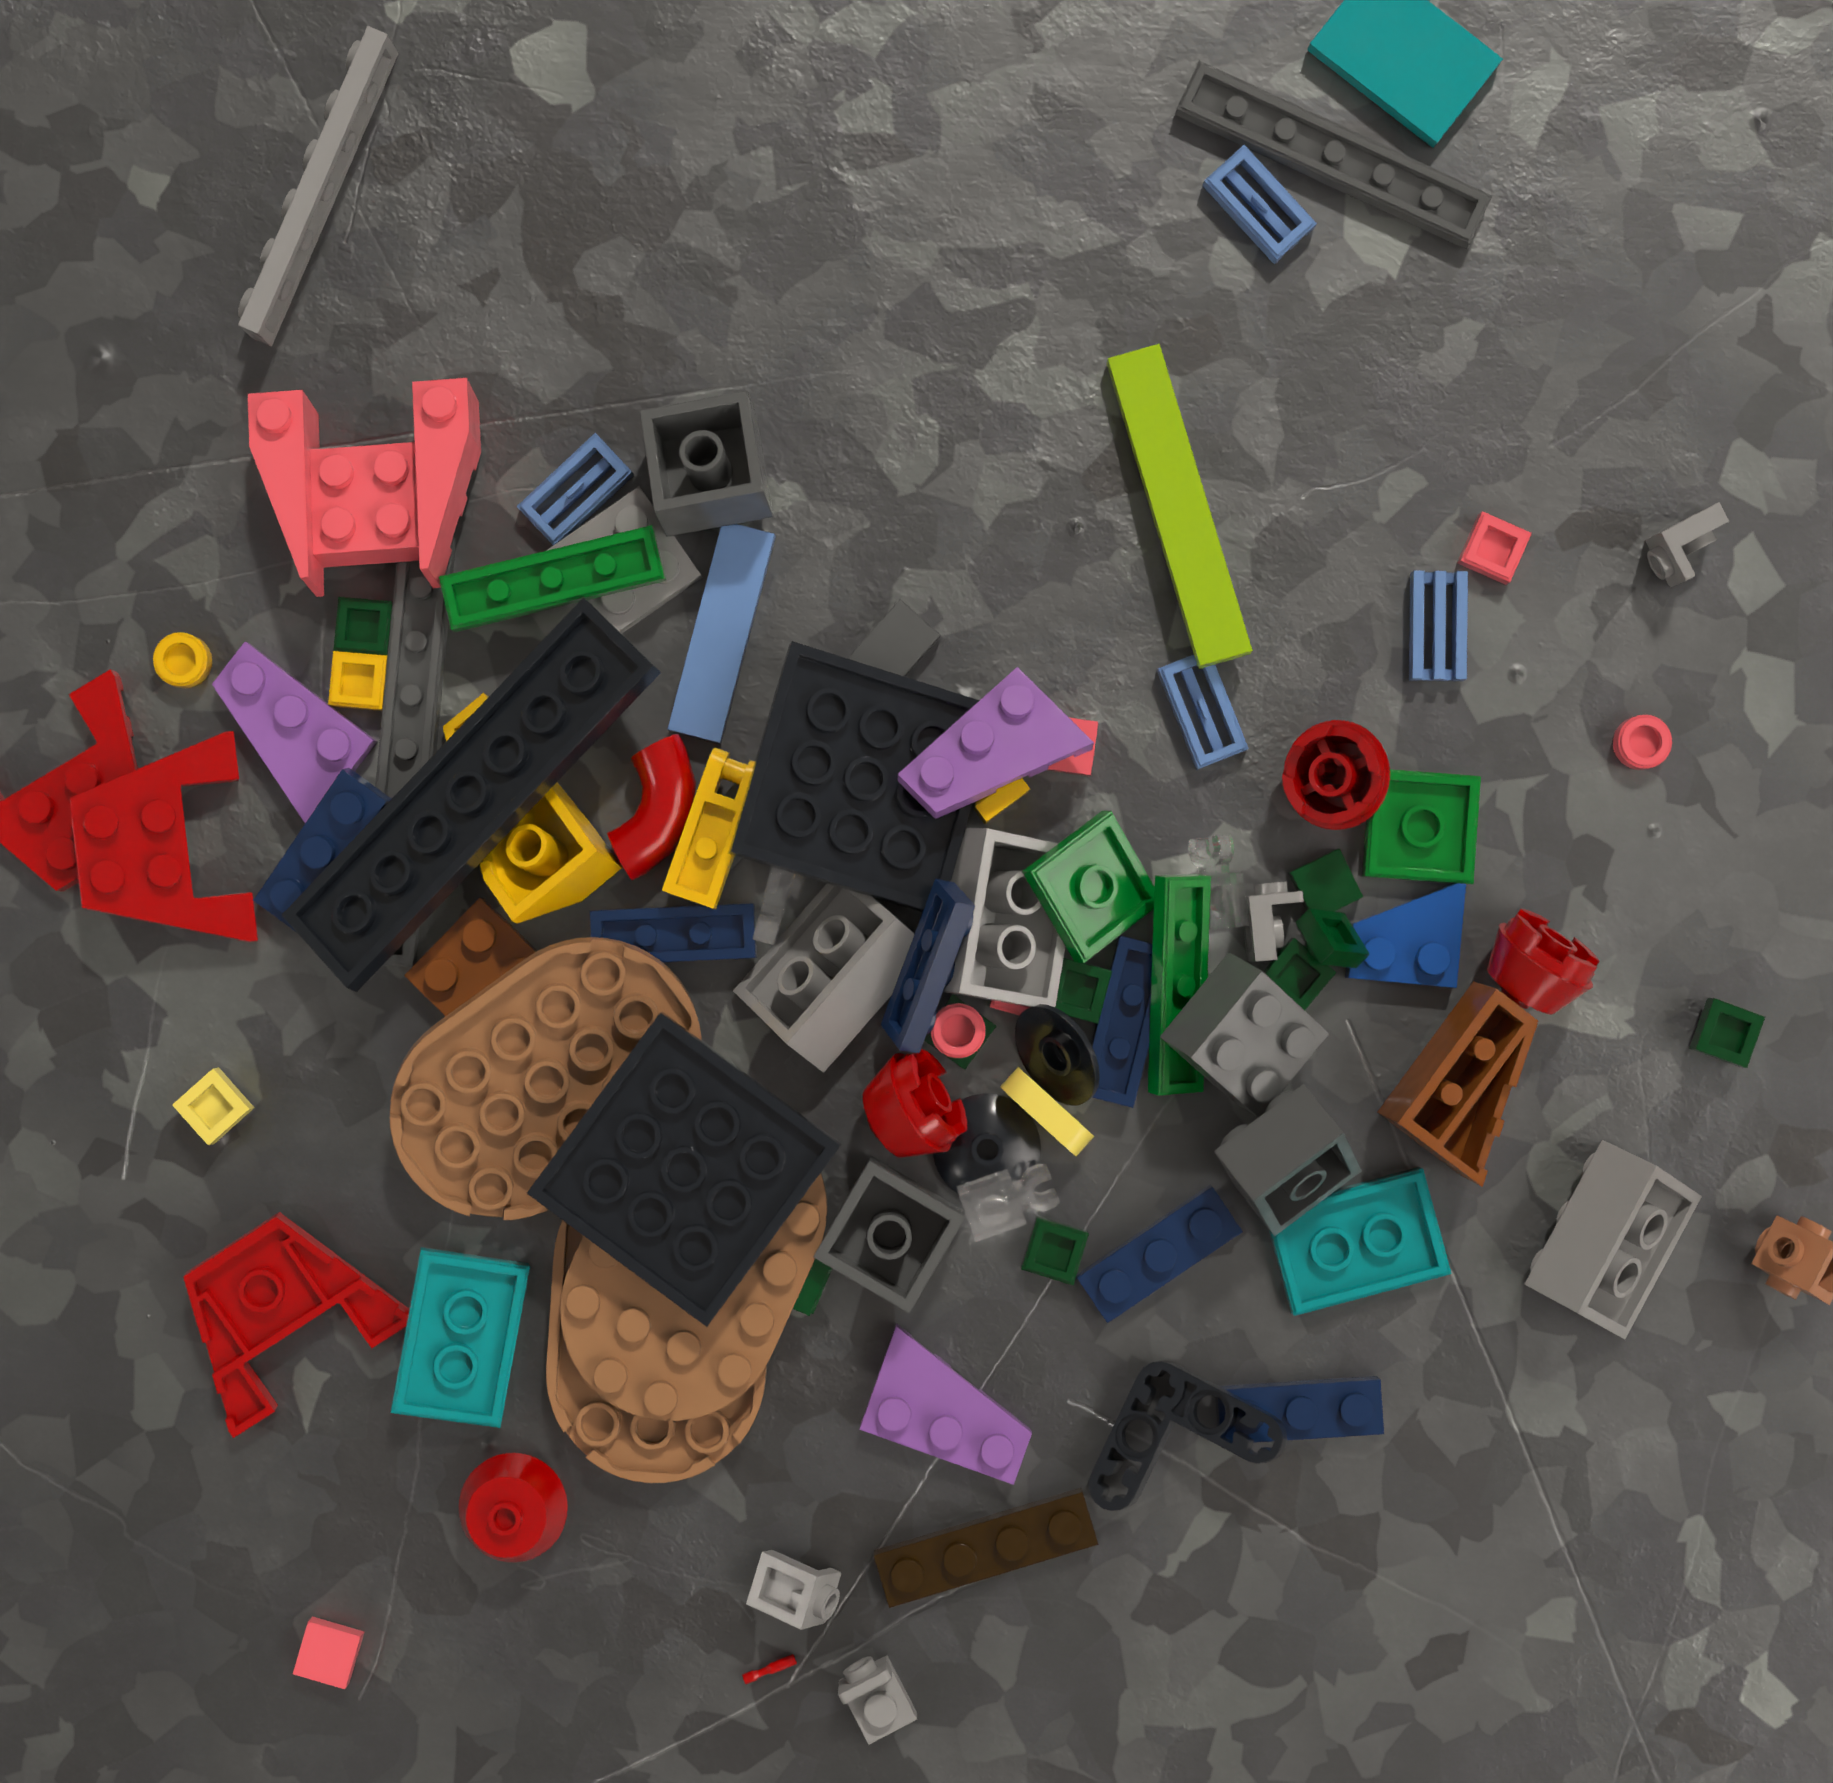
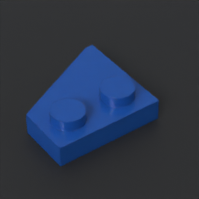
(1414, 940)

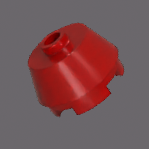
(1336, 774)
(1540, 964)
(912, 1107)
(513, 1507)

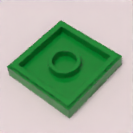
(1424, 829)
(1092, 886)

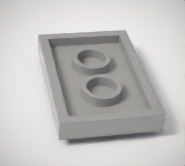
(633, 605)

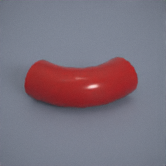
(663, 810)

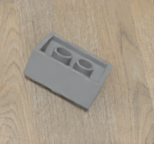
(1012, 943)
(828, 973)
(1613, 1238)

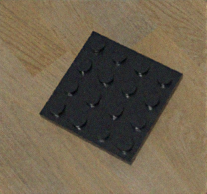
(829, 786)
(684, 1168)

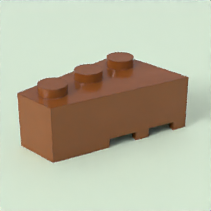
(1463, 1079)

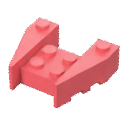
(371, 498)

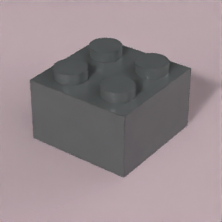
(706, 463)
(1244, 1034)
(1288, 1158)
(890, 1234)

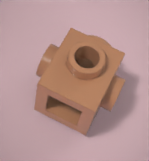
(1797, 1258)

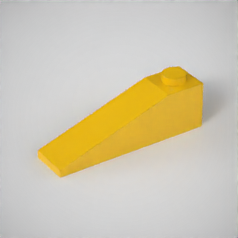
(548, 856)

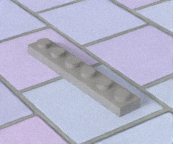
(325, 169)

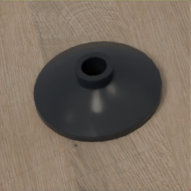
(1057, 1054)
(995, 1119)

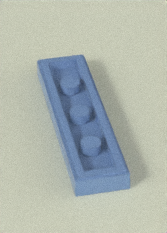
(721, 632)

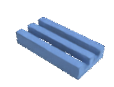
(1243, 217)
(590, 505)
(1439, 580)
(1184, 721)

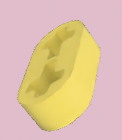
(1047, 1111)

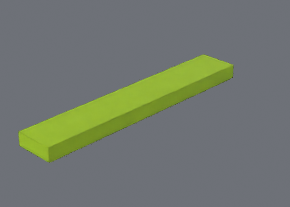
(1179, 506)

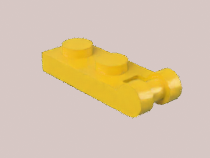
(702, 852)

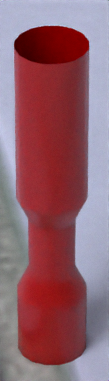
(771, 1668)

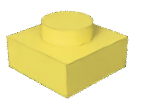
(213, 1106)

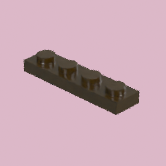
(985, 1547)

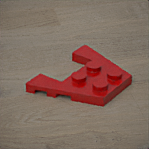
(38, 817)
(136, 846)
(265, 1291)

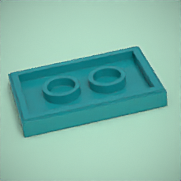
(1406, 60)
(1362, 1243)
(460, 1337)

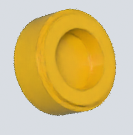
(182, 660)

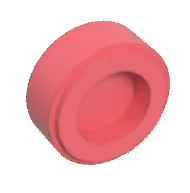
(1642, 742)
(958, 1030)

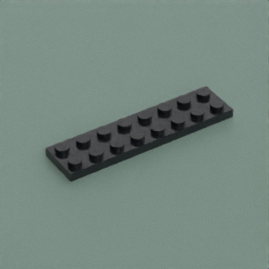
(470, 794)

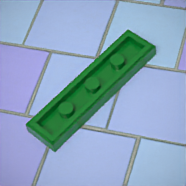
(552, 578)
(1177, 973)

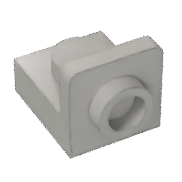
(1692, 533)
(1265, 930)
(794, 1590)
(876, 1697)

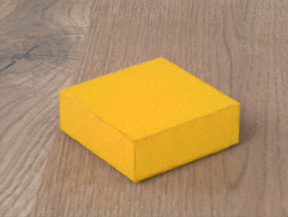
(357, 680)
(994, 804)

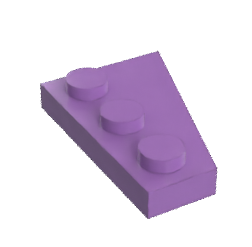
(290, 727)
(994, 743)
(941, 1413)

